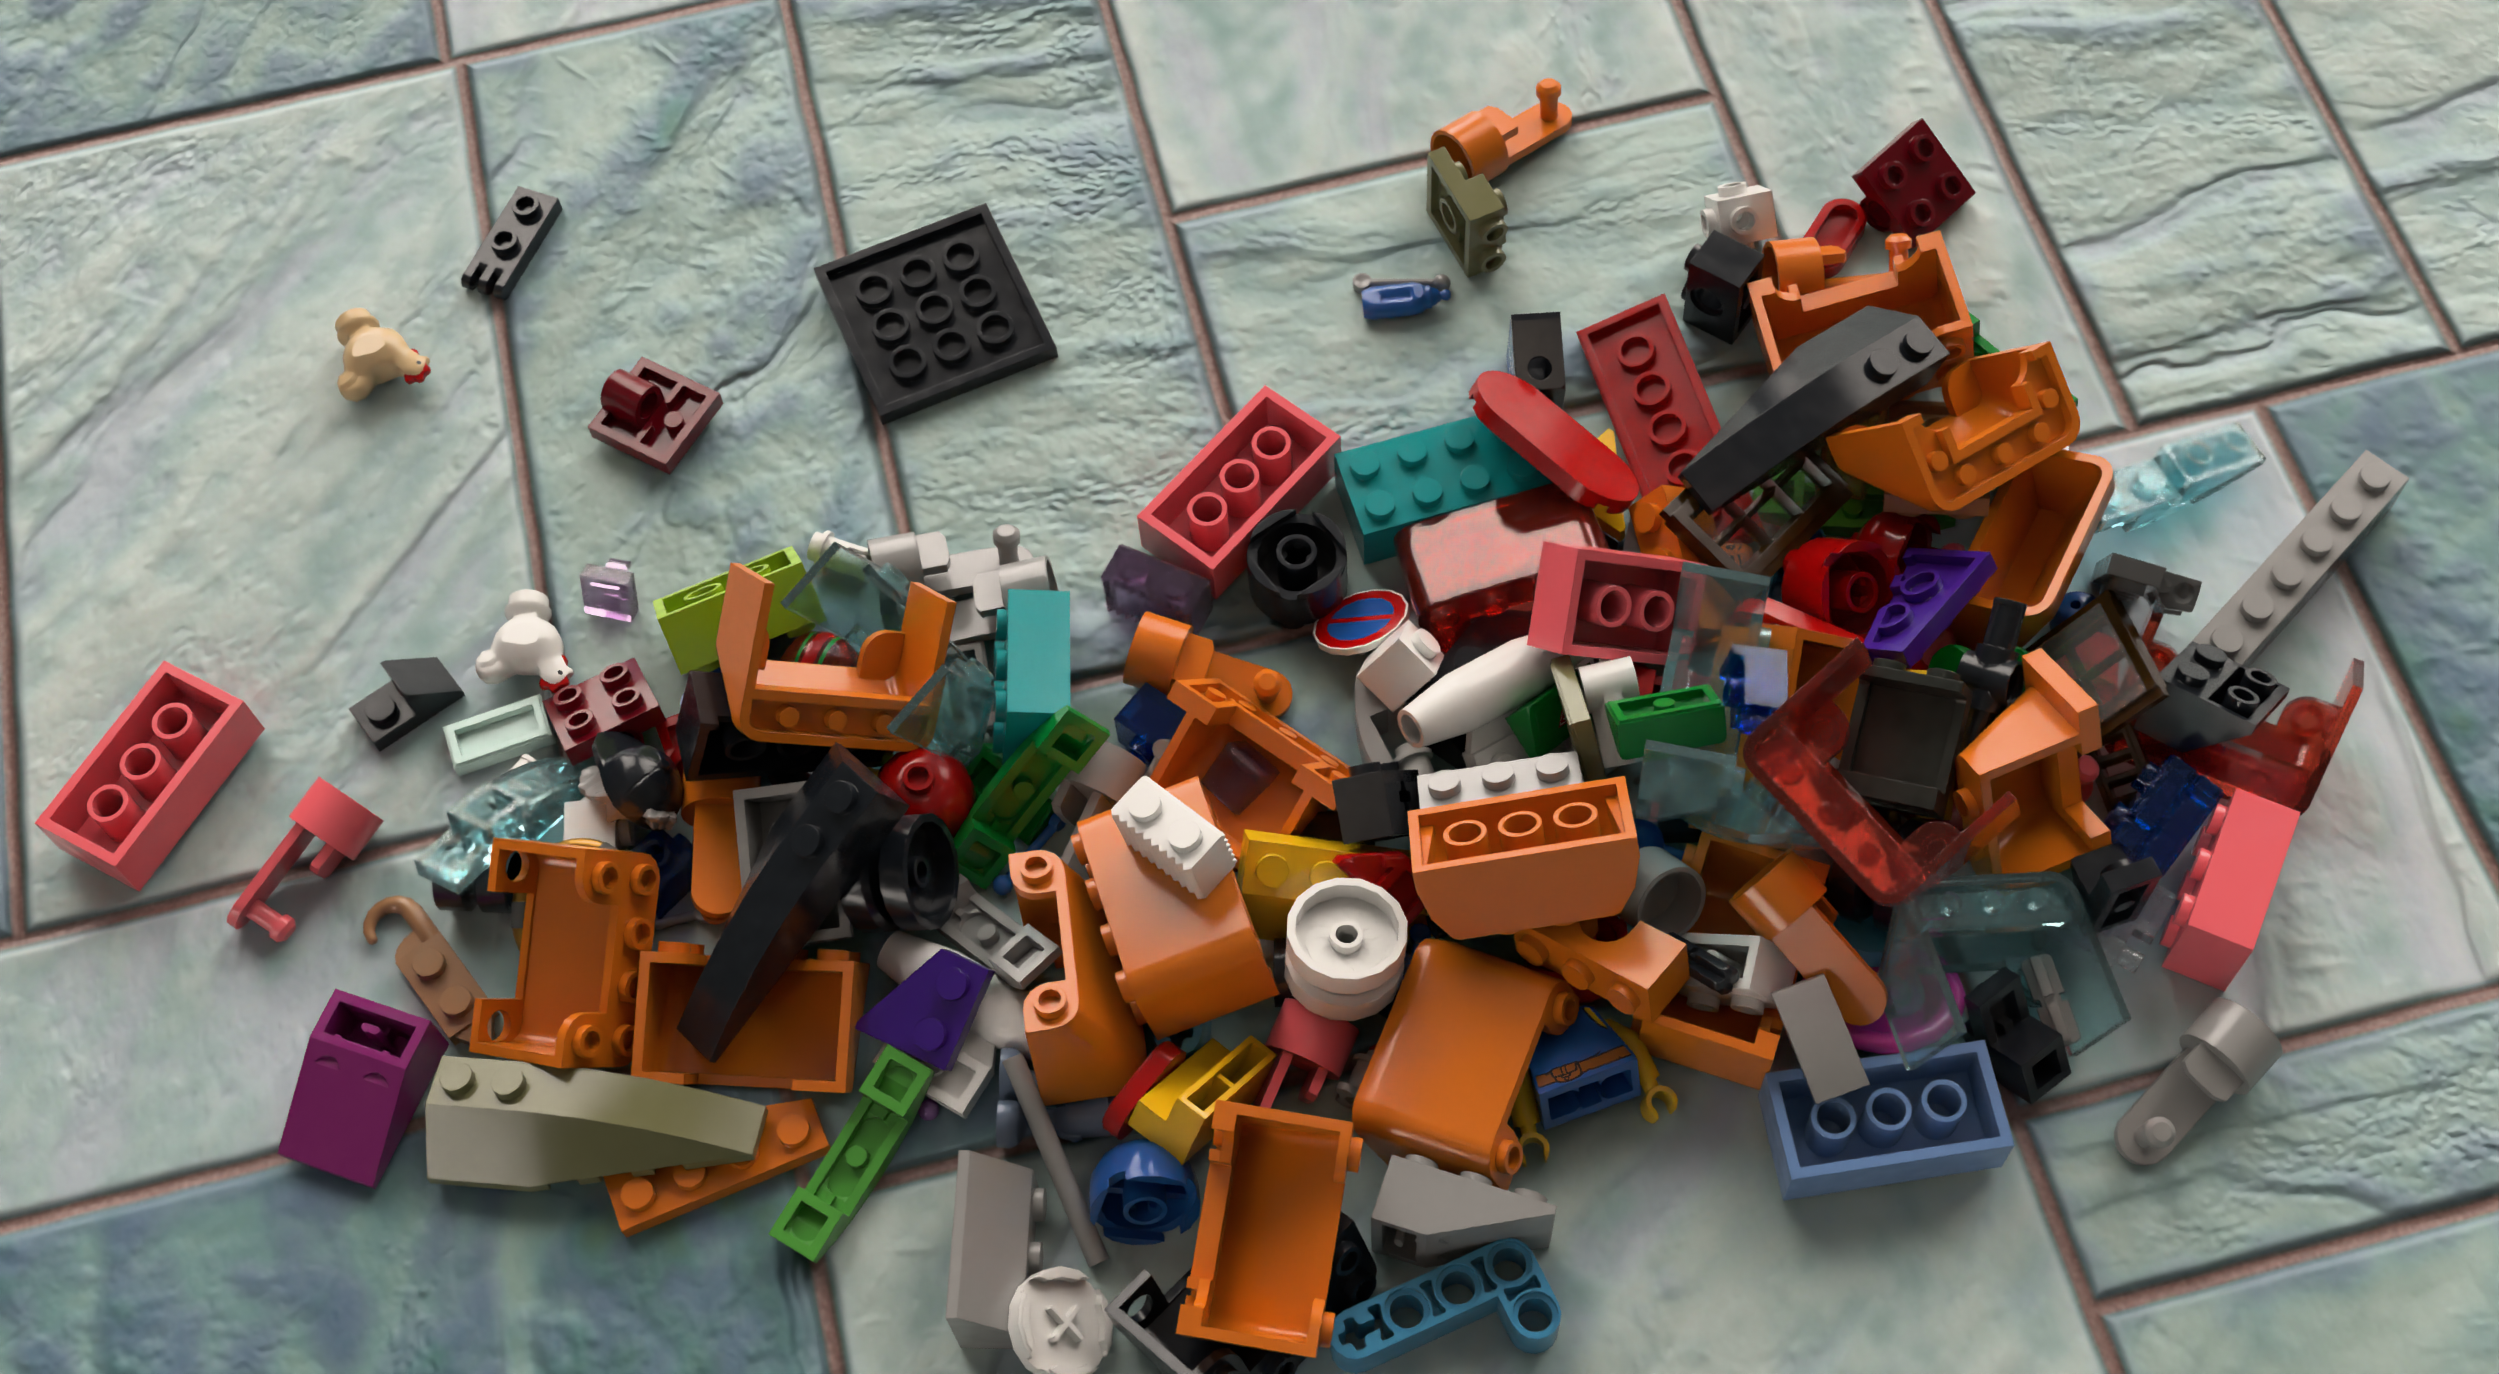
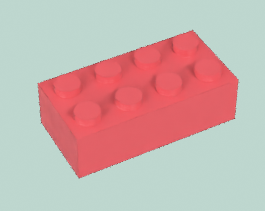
(1255, 466)
(150, 775)

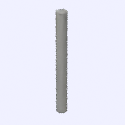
(1055, 1159)

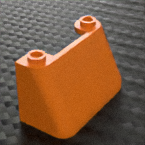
(2001, 421)
(1077, 1027)
(1458, 1059)
(1269, 1229)

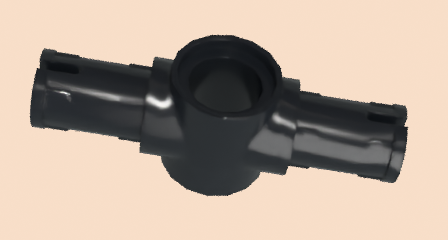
(1993, 668)

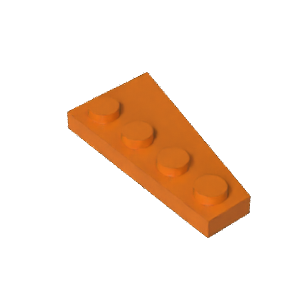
(789, 1139)

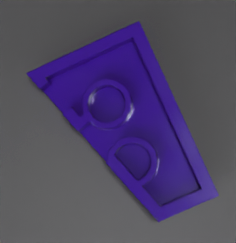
(1926, 601)

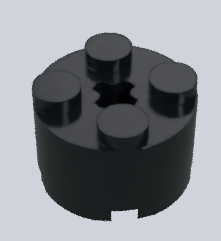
(1297, 567)

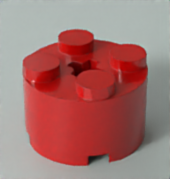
(1839, 581)

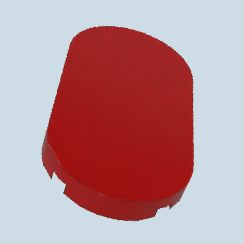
(1553, 442)

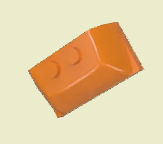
(1526, 858)

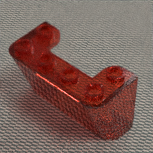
(1486, 556)

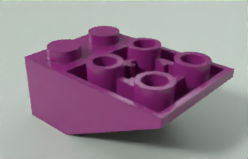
(359, 1087)

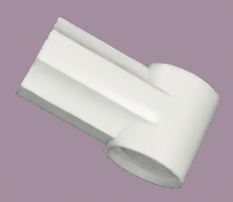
(1605, 683)

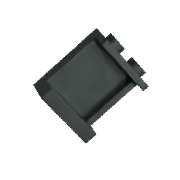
(1906, 737)

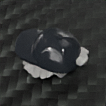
(633, 782)

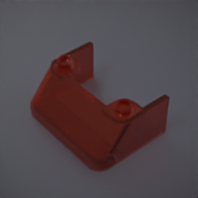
(2276, 760)
(1792, 761)

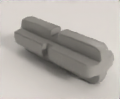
(2046, 988)

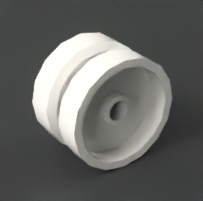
(1345, 948)

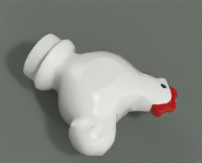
(526, 645)

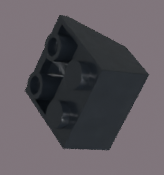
(2210, 700)

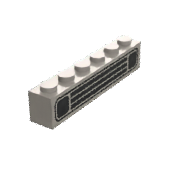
(2304, 560)

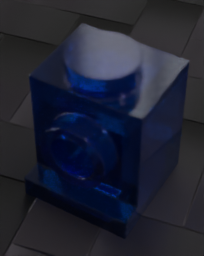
(1753, 684)

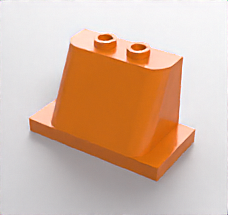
(1224, 715)
(2036, 759)

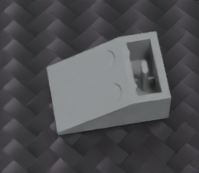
(1441, 1216)

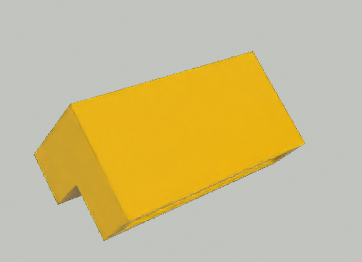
(1182, 1105)

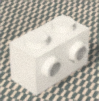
(1760, 970)

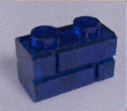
(2163, 813)

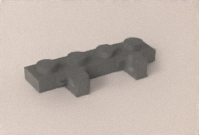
(2137, 578)

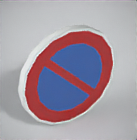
(1361, 622)

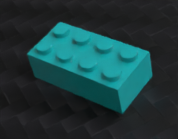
(1424, 478)

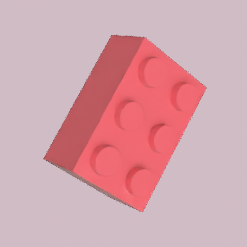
(1604, 603)
(2228, 888)

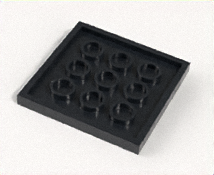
(935, 313)

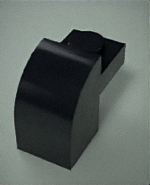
(2022, 1050)

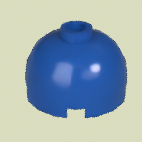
(1142, 1192)

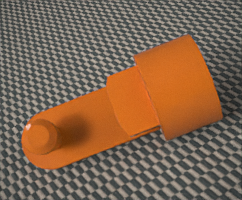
(1493, 140)
(1804, 261)
(1169, 652)
(715, 859)
(1789, 908)

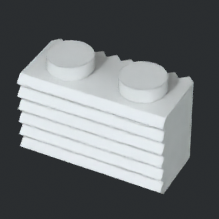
(1173, 837)

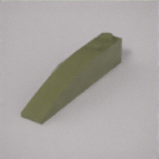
(550, 1125)

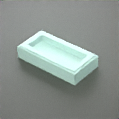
(499, 735)

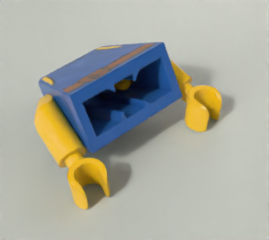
(1584, 1072)

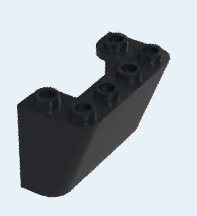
(1156, 1322)

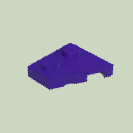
(931, 1009)

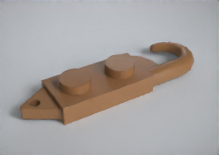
(432, 968)

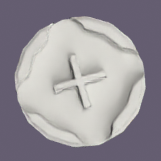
(1059, 1323)

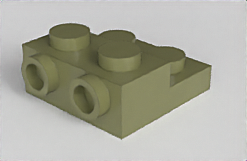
(1466, 214)

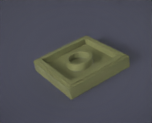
(1577, 719)

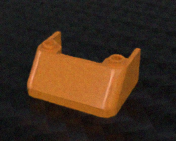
(820, 701)

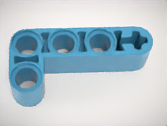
(1442, 1317)

